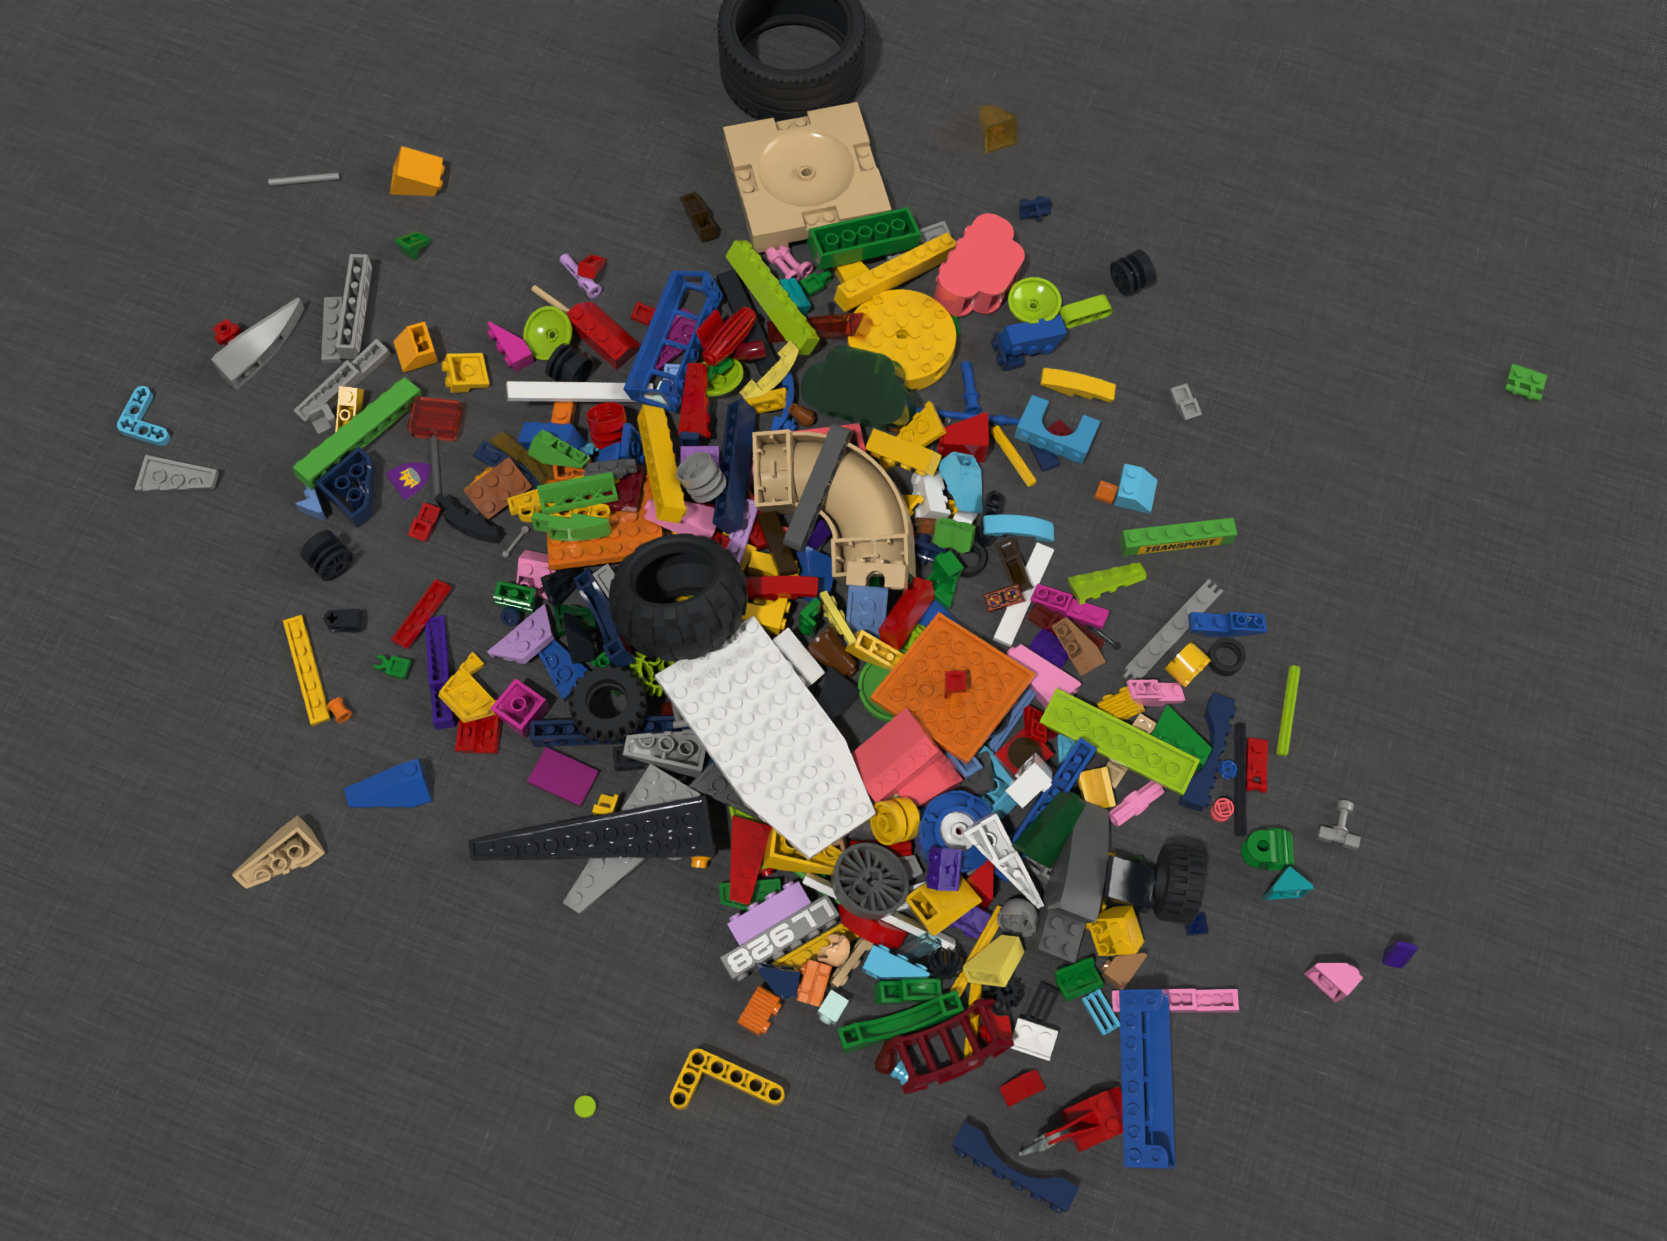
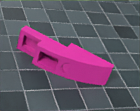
(1068, 607)

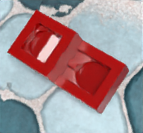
(642, 313)
(425, 522)

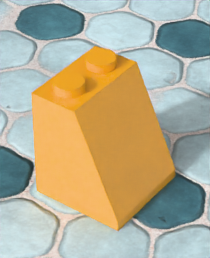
(416, 173)

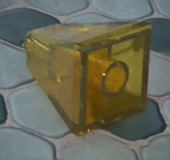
(997, 128)

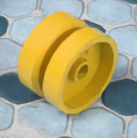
(895, 821)

